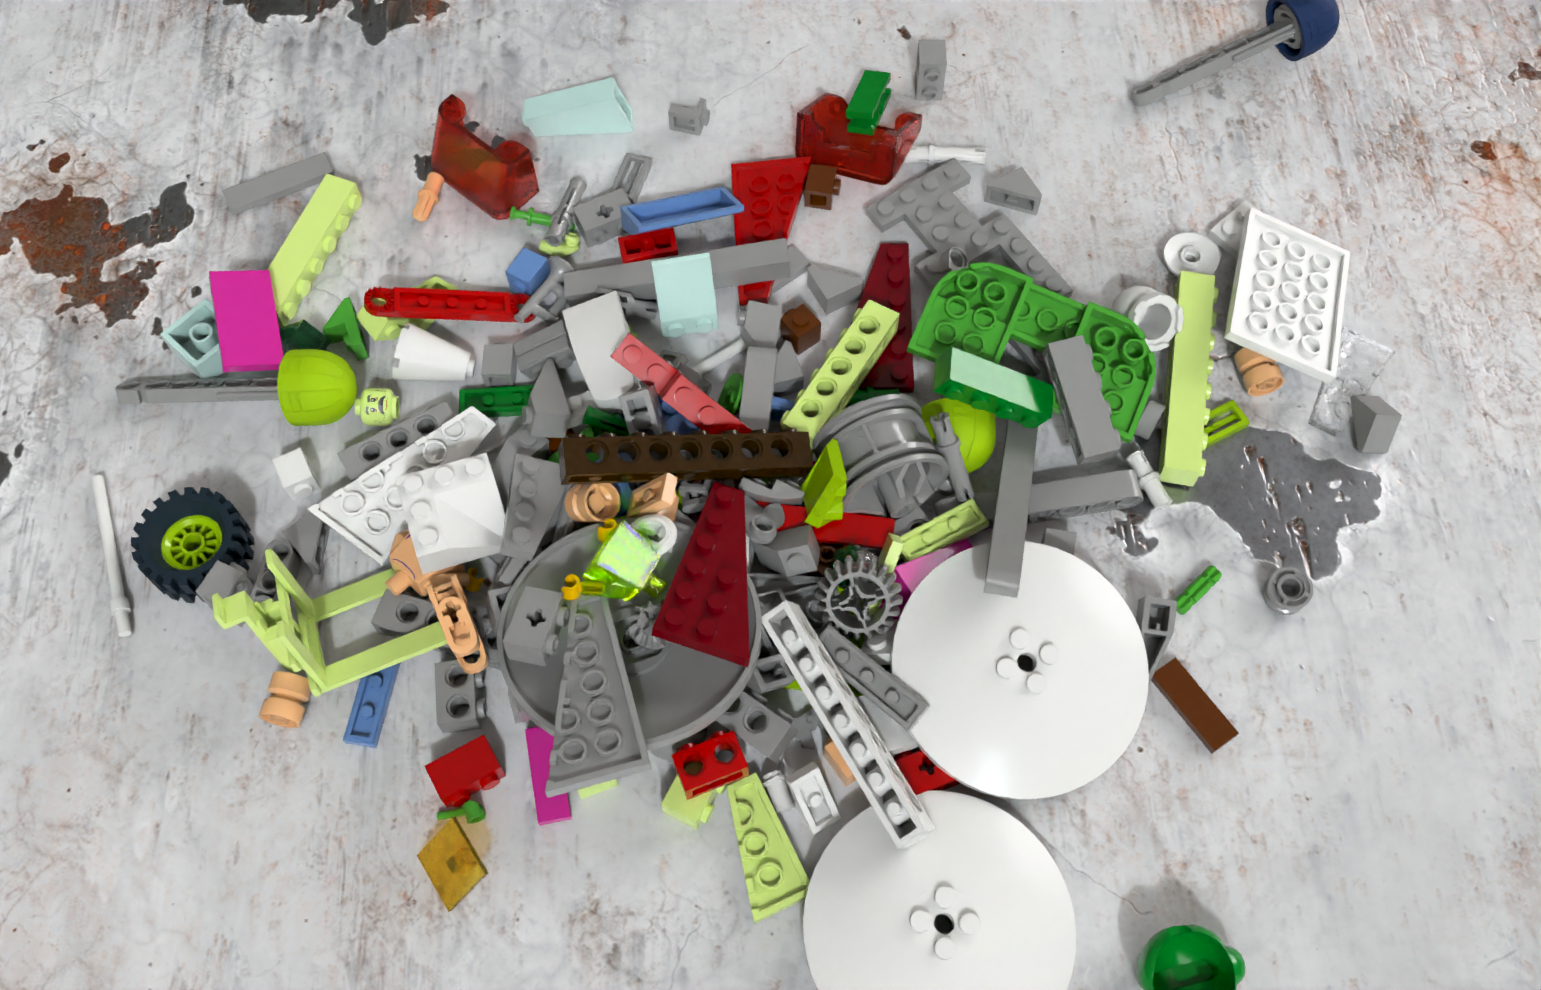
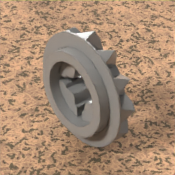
(640, 629)

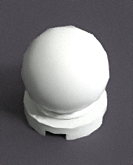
(1152, 312)

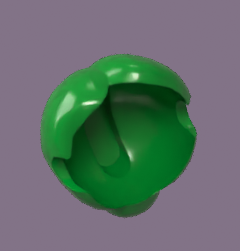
(1189, 960)

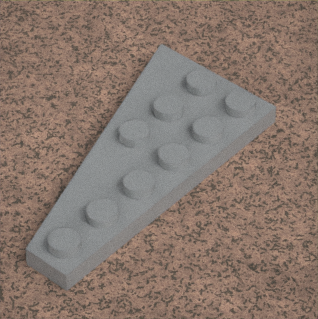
(595, 712)

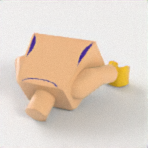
(408, 572)

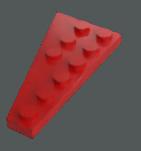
(770, 202)

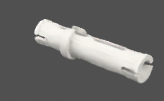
(937, 155)

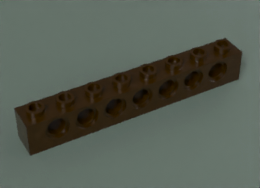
(578, 469)

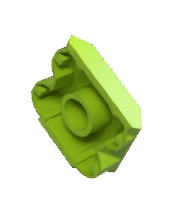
(825, 487)

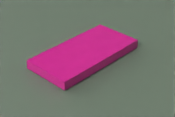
(246, 320)

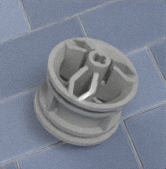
(885, 456)

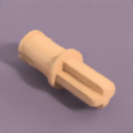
(428, 196)

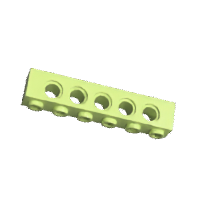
(853, 359)

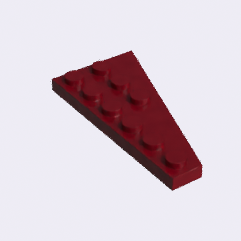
(890, 287)

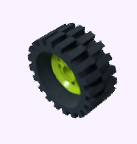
(177, 528)

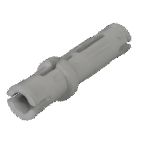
(562, 218)
(949, 445)

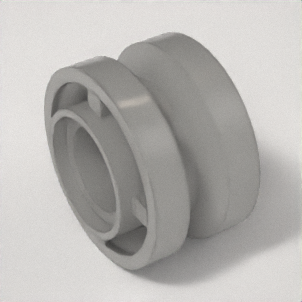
(1297, 581)

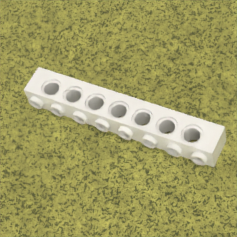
(848, 725)

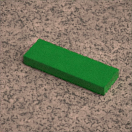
(496, 400)

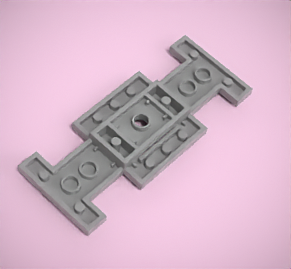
(945, 222)

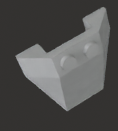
(773, 589)

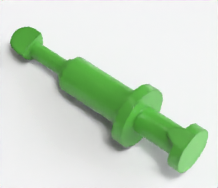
(533, 217)

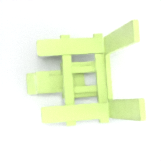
(300, 646)

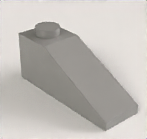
(547, 406)

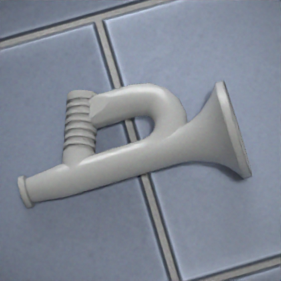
(551, 284)

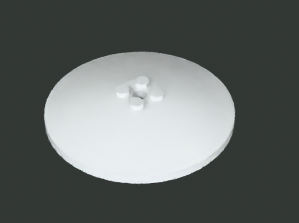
(1011, 727)
(877, 905)

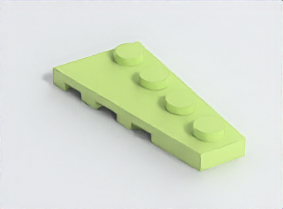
(767, 856)

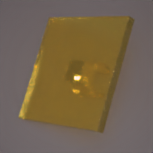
(452, 864)

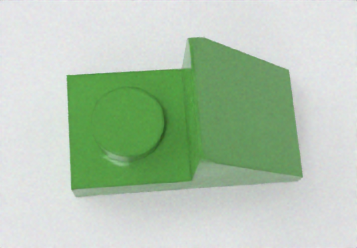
(346, 327)

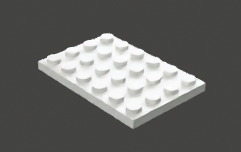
(1288, 296)

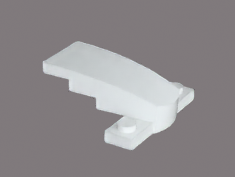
(594, 333)

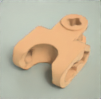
(458, 624)

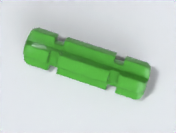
(1197, 589)

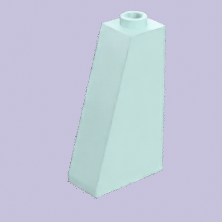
(579, 110)

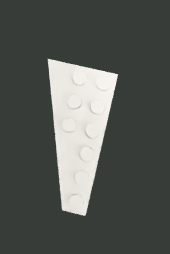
(370, 507)

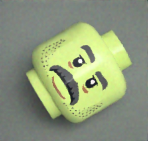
(377, 406)

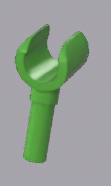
(471, 809)

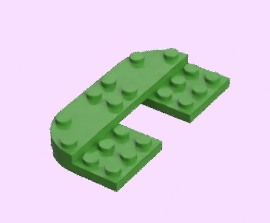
(990, 303)

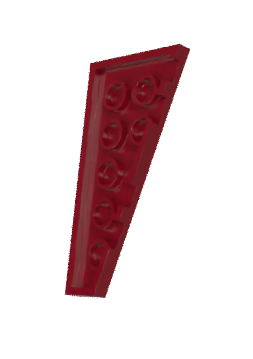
(710, 590)

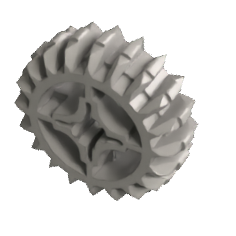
(835, 606)

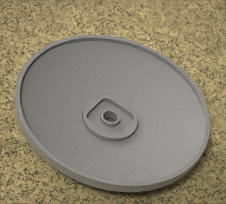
(671, 686)

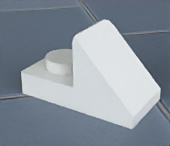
(812, 798)

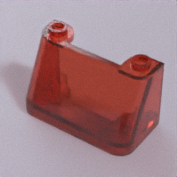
(868, 158)
(481, 174)

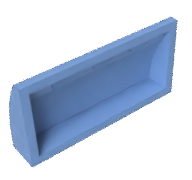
(679, 210)

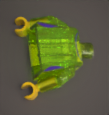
(619, 567)

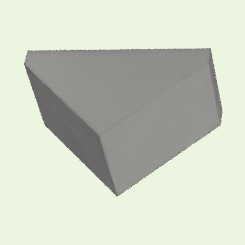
(1014, 191)
(833, 289)
(788, 375)
(1373, 423)
(309, 540)

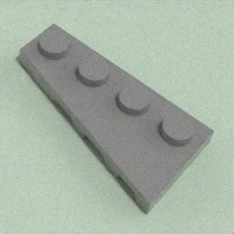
(531, 504)

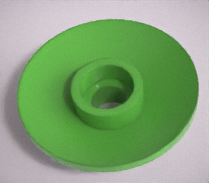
(731, 394)

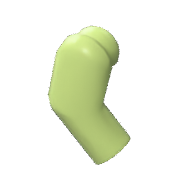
(566, 248)

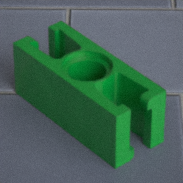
(868, 102)

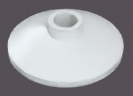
(1192, 247)

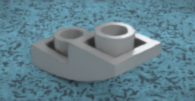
(782, 492)

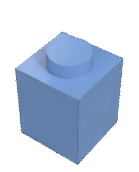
(527, 272)

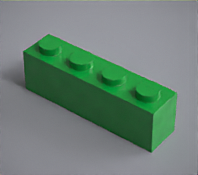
(993, 388)

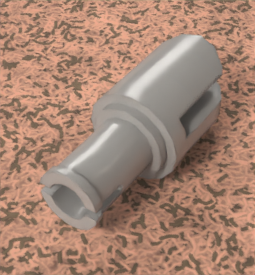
(631, 306)

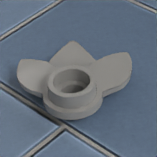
(762, 523)

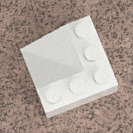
(452, 512)

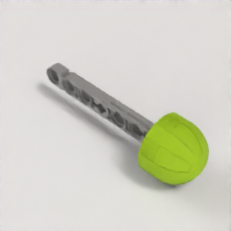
(310, 386)
(972, 426)

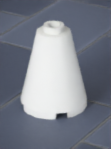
(430, 358)

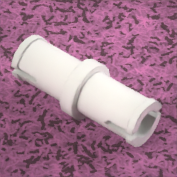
(1149, 480)

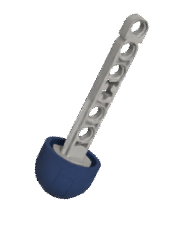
(1292, 26)

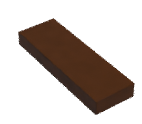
(1194, 705)

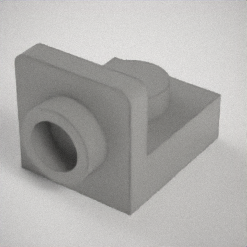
(689, 119)

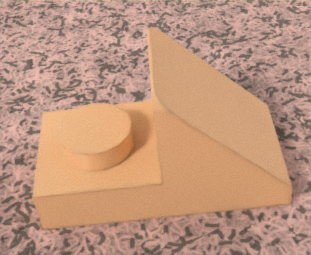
(655, 498)

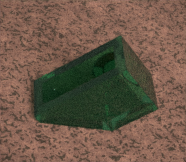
(302, 336)

